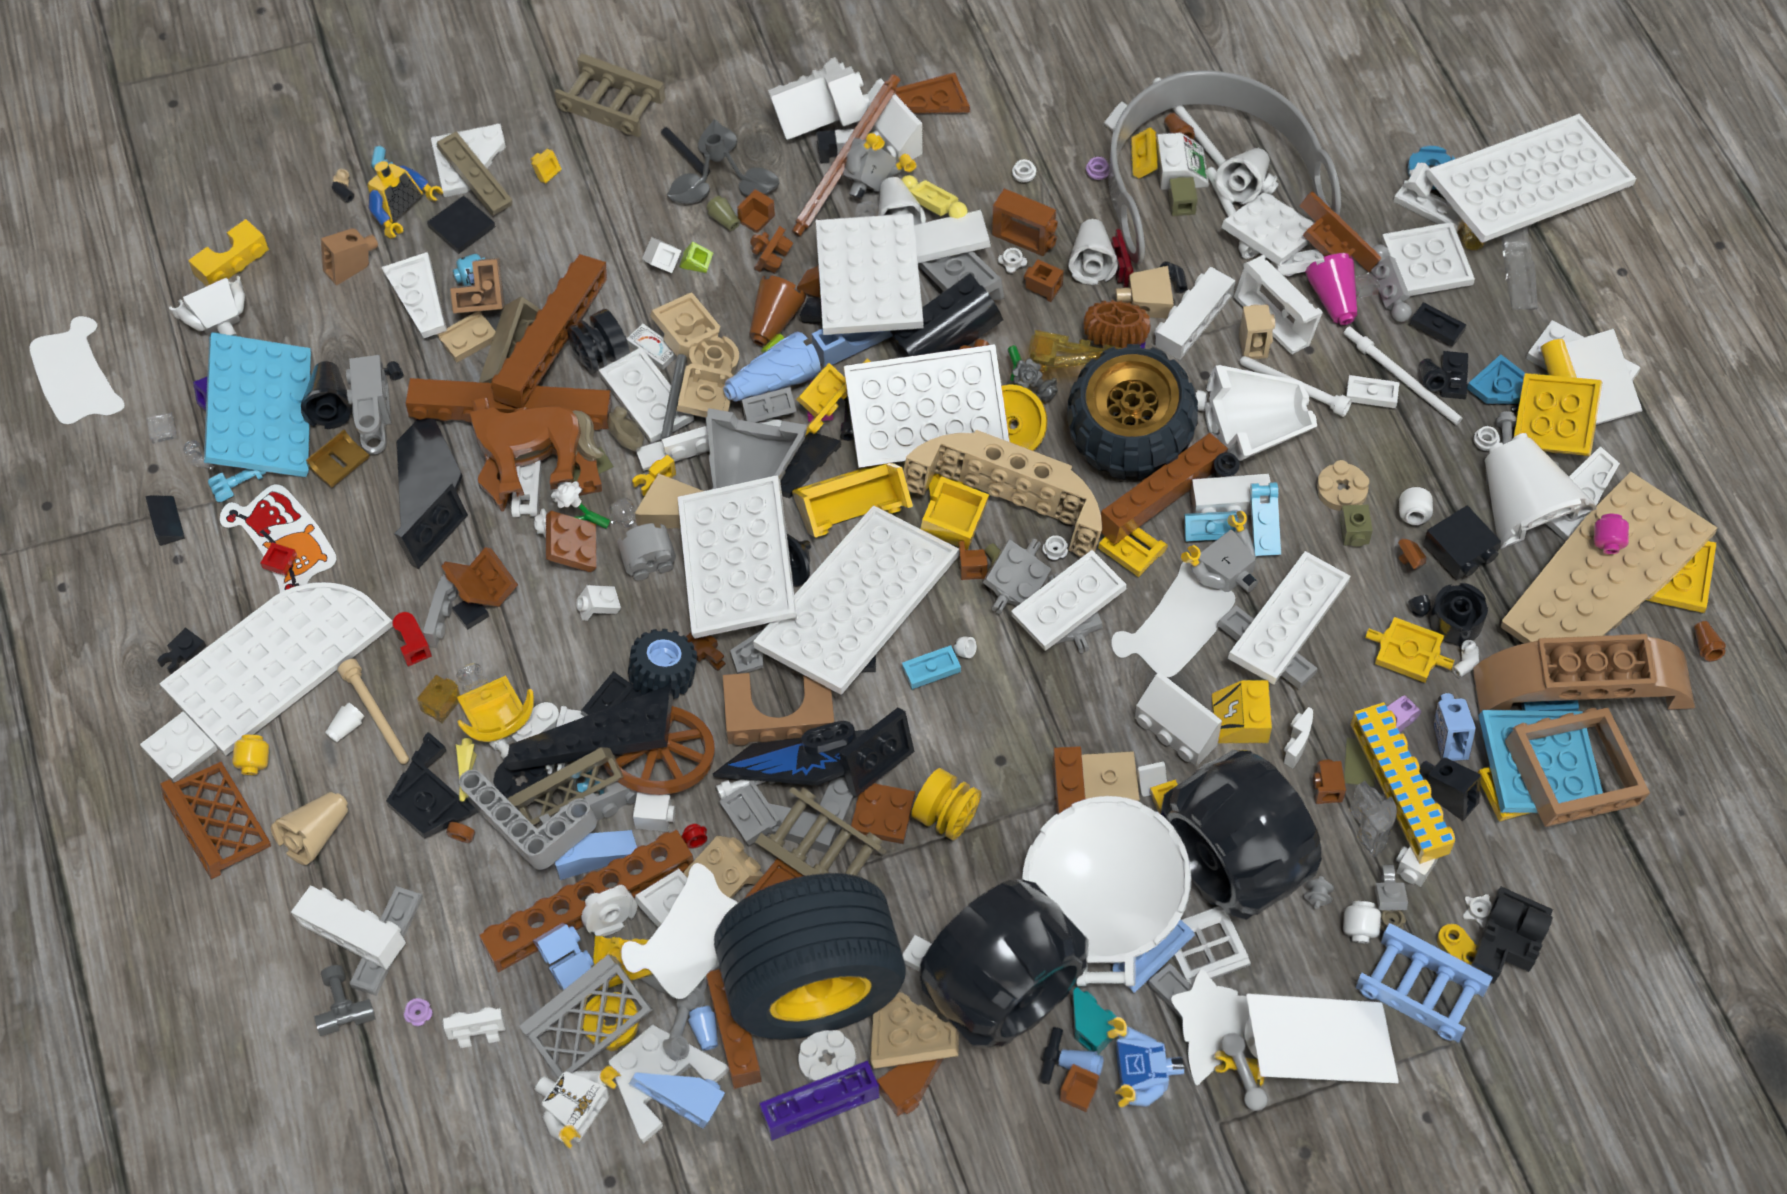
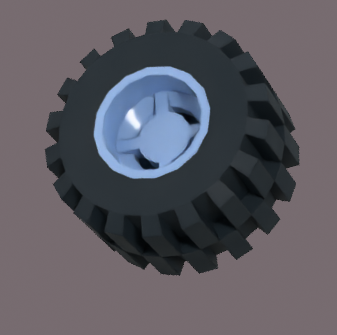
(661, 661)

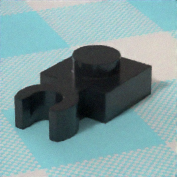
(182, 648)

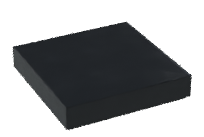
(461, 224)

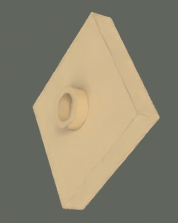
(1110, 775)

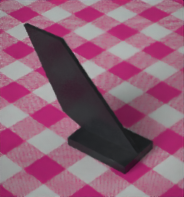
(426, 491)

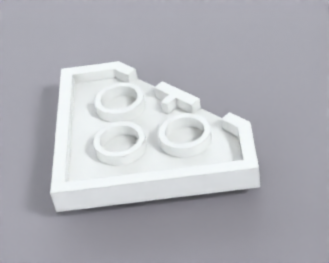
(485, 144)

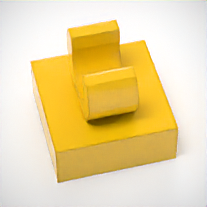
(545, 165)

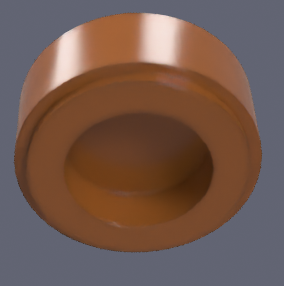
(460, 832)

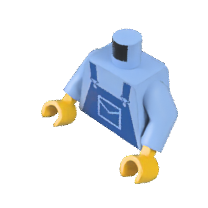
(1141, 1065)

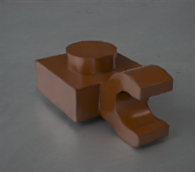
(706, 648)

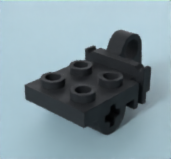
(1512, 933)

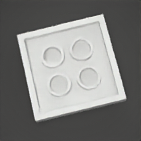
(1269, 228)
(1429, 258)

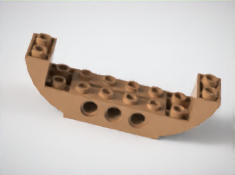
(1584, 670)

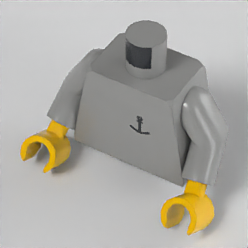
(870, 165)
(1227, 560)

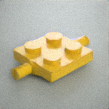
(1409, 649)

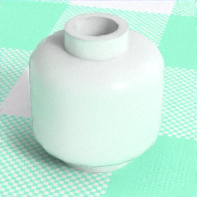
(1415, 506)
(1362, 921)

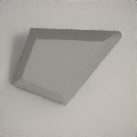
(746, 657)

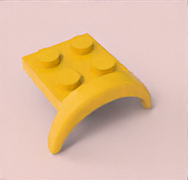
(494, 710)

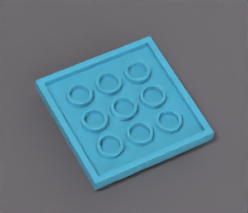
(1563, 757)

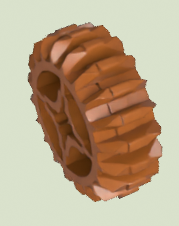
(1116, 324)

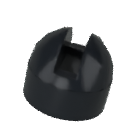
(1420, 605)

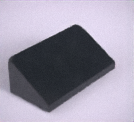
(165, 519)

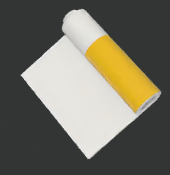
(1600, 359)

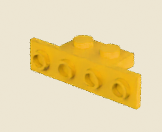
(822, 395)

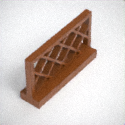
(196, 833)

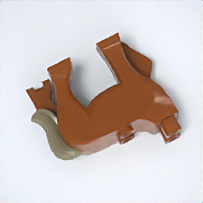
(529, 437)

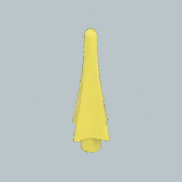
(466, 759)

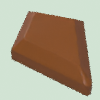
(1411, 554)

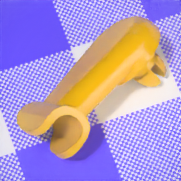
(1230, 1064)

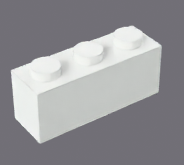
(1225, 493)

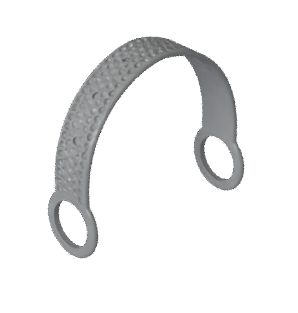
(1221, 90)

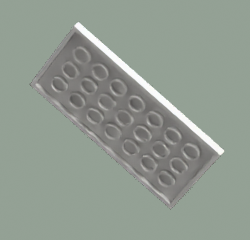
(1530, 177)
(857, 599)

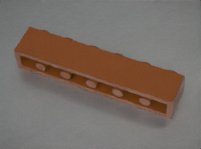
(1160, 489)

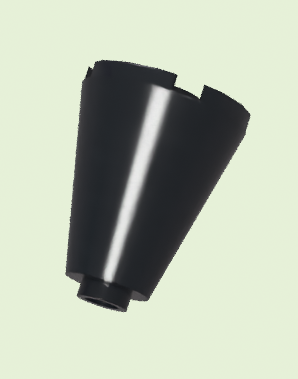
(326, 397)

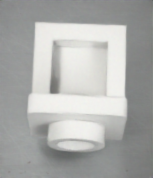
(597, 600)

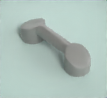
(677, 1046)
(1255, 1097)

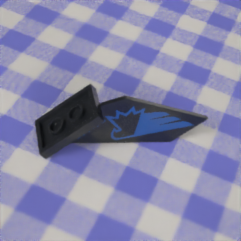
(861, 761)

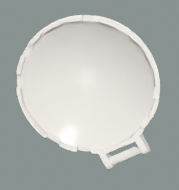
(1115, 876)

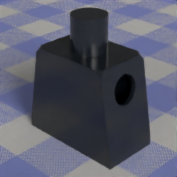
(1453, 786)

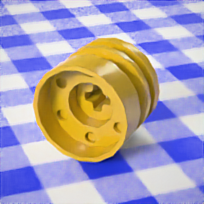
(946, 804)

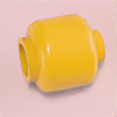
(250, 754)

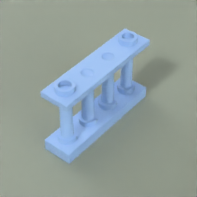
(1424, 955)

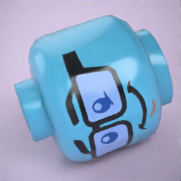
(464, 270)

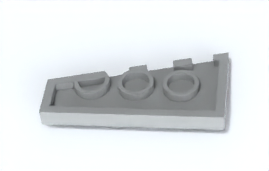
(606, 804)

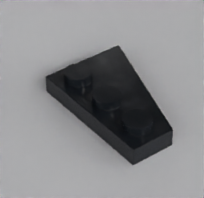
(810, 456)

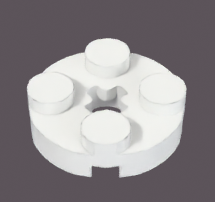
(617, 902)
(823, 1043)

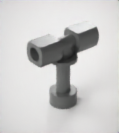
(342, 1010)

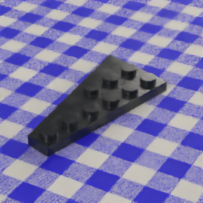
(623, 728)

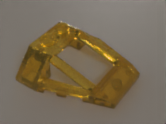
(1045, 346)

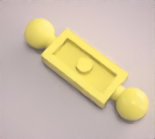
(935, 198)

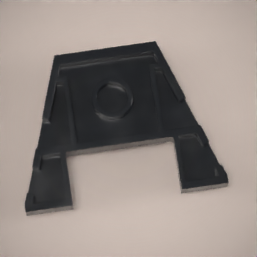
(423, 797)

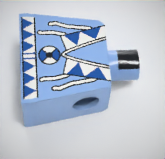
(1454, 717)

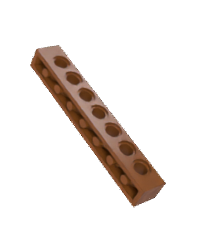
(507, 953)

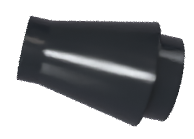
(1432, 375)
(1226, 465)

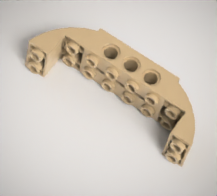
(1012, 474)

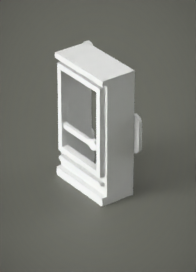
(1291, 336)

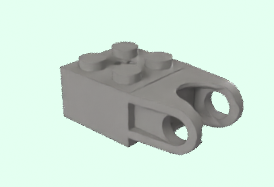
(369, 400)

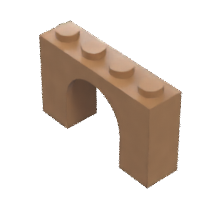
(748, 725)

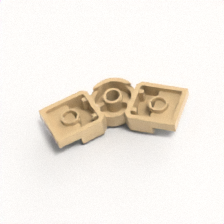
(710, 359)

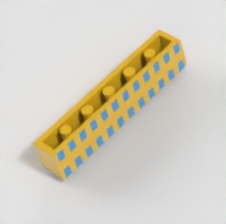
(1400, 779)

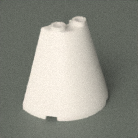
(1255, 410)
(1529, 489)

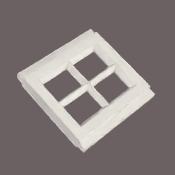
(1219, 967)

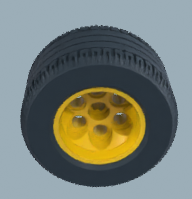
(809, 956)

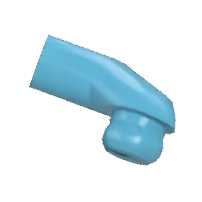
(378, 156)

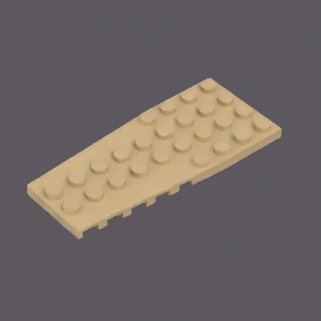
(1594, 591)

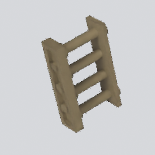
(610, 76)
(797, 857)

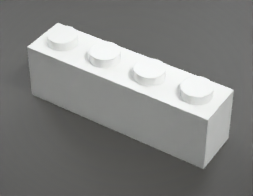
(1194, 313)
(348, 926)

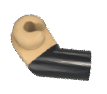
(340, 185)

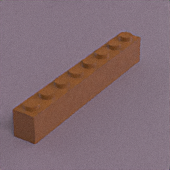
(549, 331)
(453, 400)

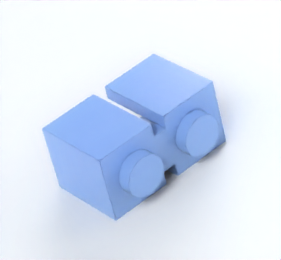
(558, 943)

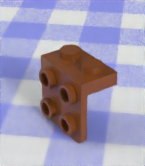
(483, 581)

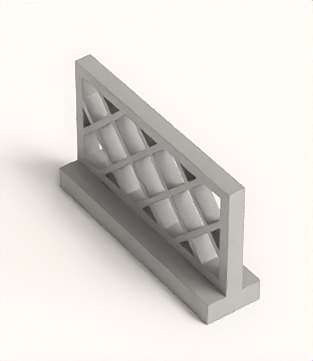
(573, 996)

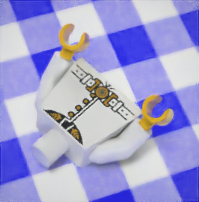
(574, 1101)

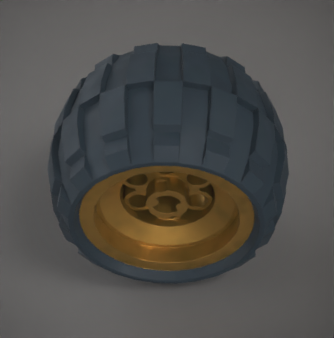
(1155, 388)

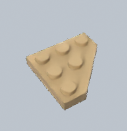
(910, 1034)

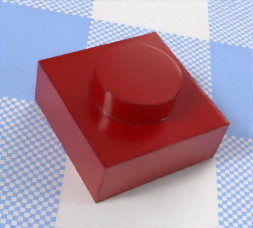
(278, 559)

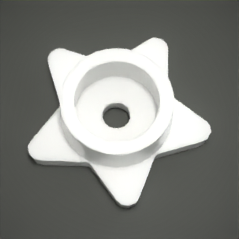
(1474, 904)

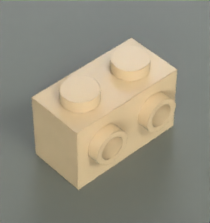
(1256, 331)

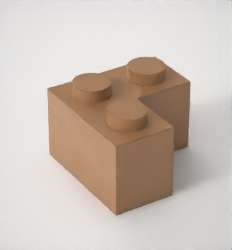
(487, 291)

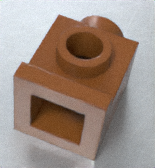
(1044, 279)
(1329, 782)

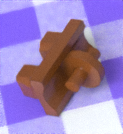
(768, 259)

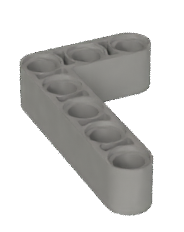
(545, 838)

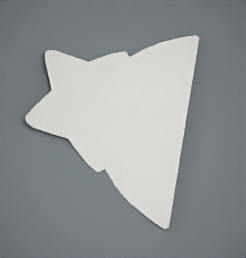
(1208, 1017)

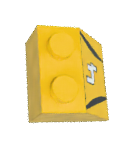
(1243, 712)

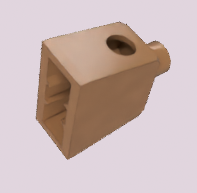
(346, 254)

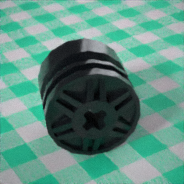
(601, 338)

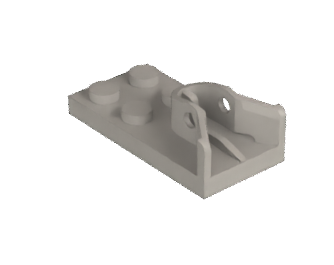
(951, 269)

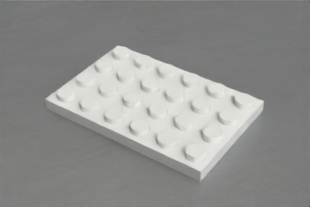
(868, 274)
(922, 398)
(736, 557)

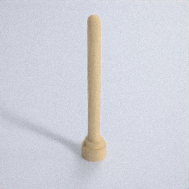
(351, 672)

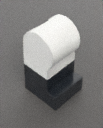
(831, 143)

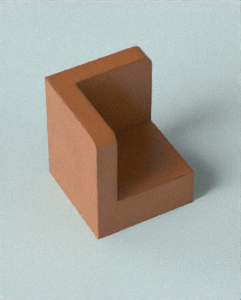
(756, 211)
(972, 563)
(1079, 1088)

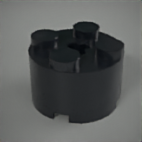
(1459, 613)

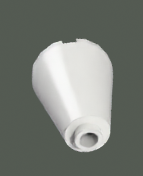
(1243, 175)
(897, 200)
(1092, 254)

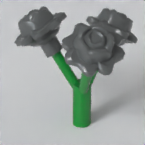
(1028, 374)

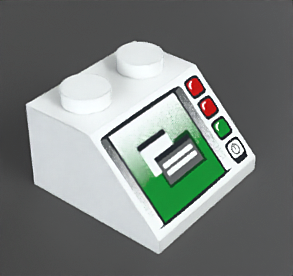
(1180, 158)

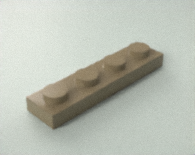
(474, 173)

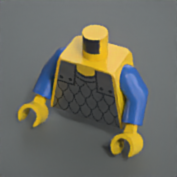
(394, 192)

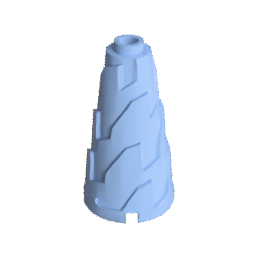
(779, 367)

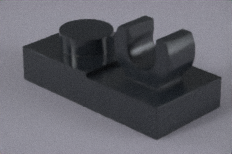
(1456, 368)

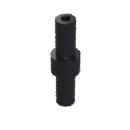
(1051, 1055)

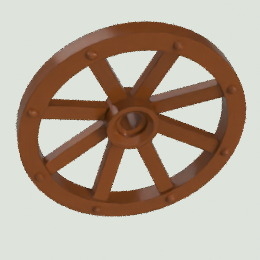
(680, 782)

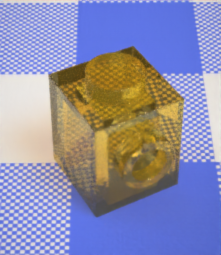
(439, 698)

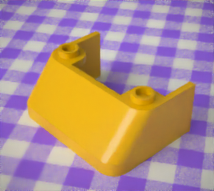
(851, 496)

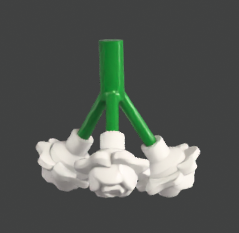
(567, 495)

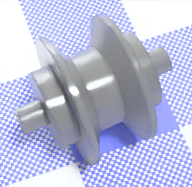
(1319, 892)

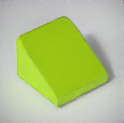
(696, 258)

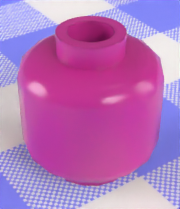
(1611, 533)

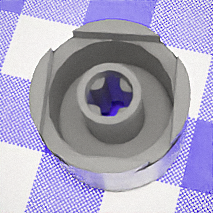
(646, 551)

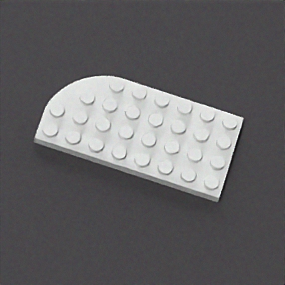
(274, 659)

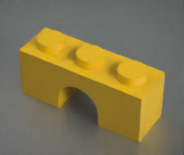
(246, 245)

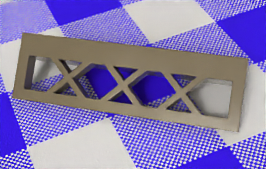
(562, 777)

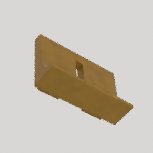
(345, 450)

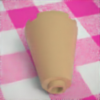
(310, 826)

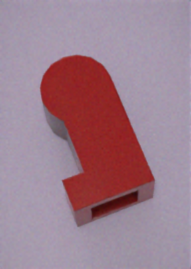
(409, 632)

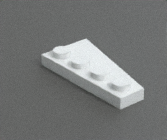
(417, 289)
(1593, 479)

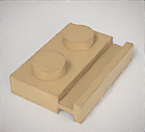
(467, 336)

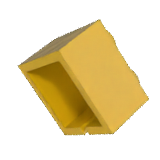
(954, 512)

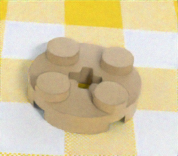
(1346, 474)

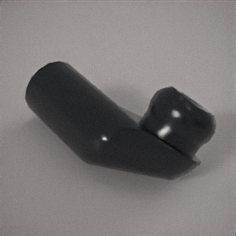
(1176, 275)

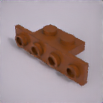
(1333, 236)

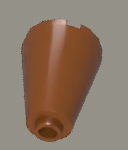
(774, 308)

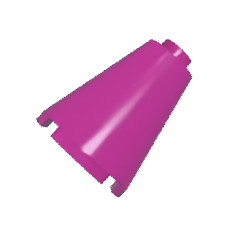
(1335, 286)

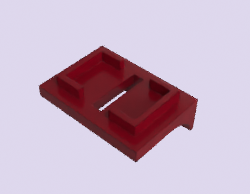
(1124, 262)

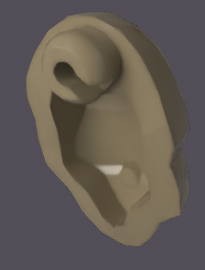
(624, 429)

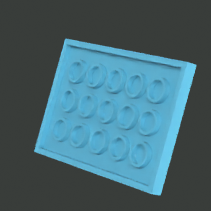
(256, 405)

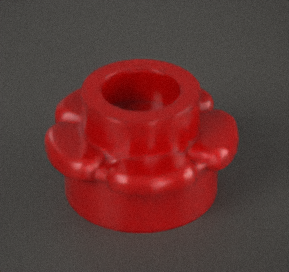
(694, 835)

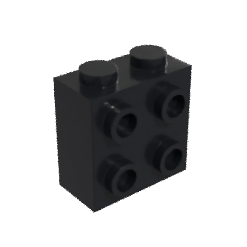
(1462, 542)

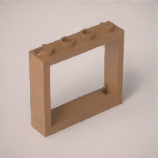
(1538, 785)

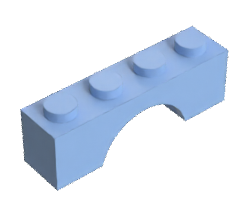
(841, 346)

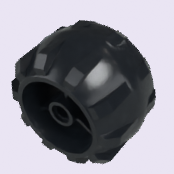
(1243, 833)
(1003, 963)

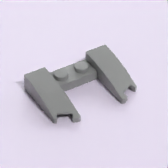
(836, 800)

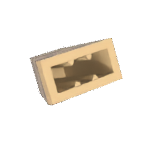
(661, 502)

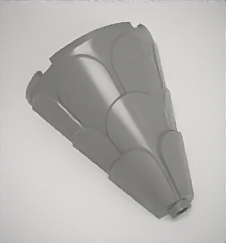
(749, 450)

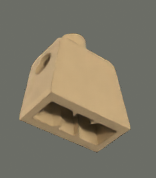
(1149, 291)

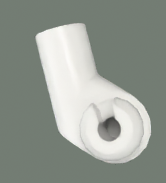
(1470, 659)

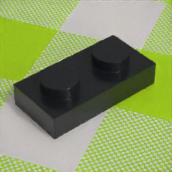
(1438, 324)

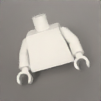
(213, 307)

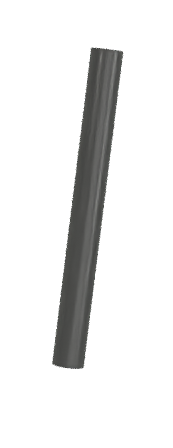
(673, 396)

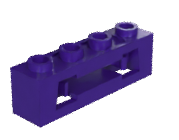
(819, 1100)

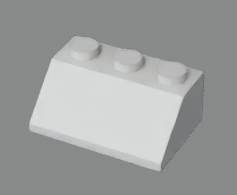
(897, 127)
(1178, 720)

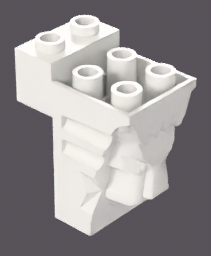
(820, 99)

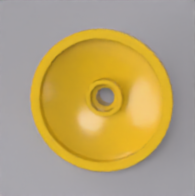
(1029, 412)

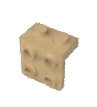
(729, 865)

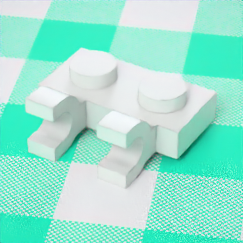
(465, 1025)

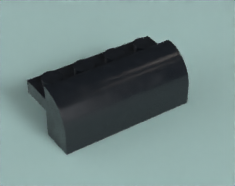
(951, 320)

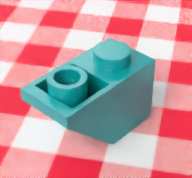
(1090, 1021)

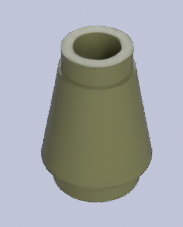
(722, 212)

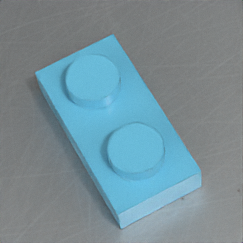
(1207, 525)
(931, 667)

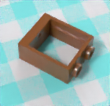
(1029, 211)

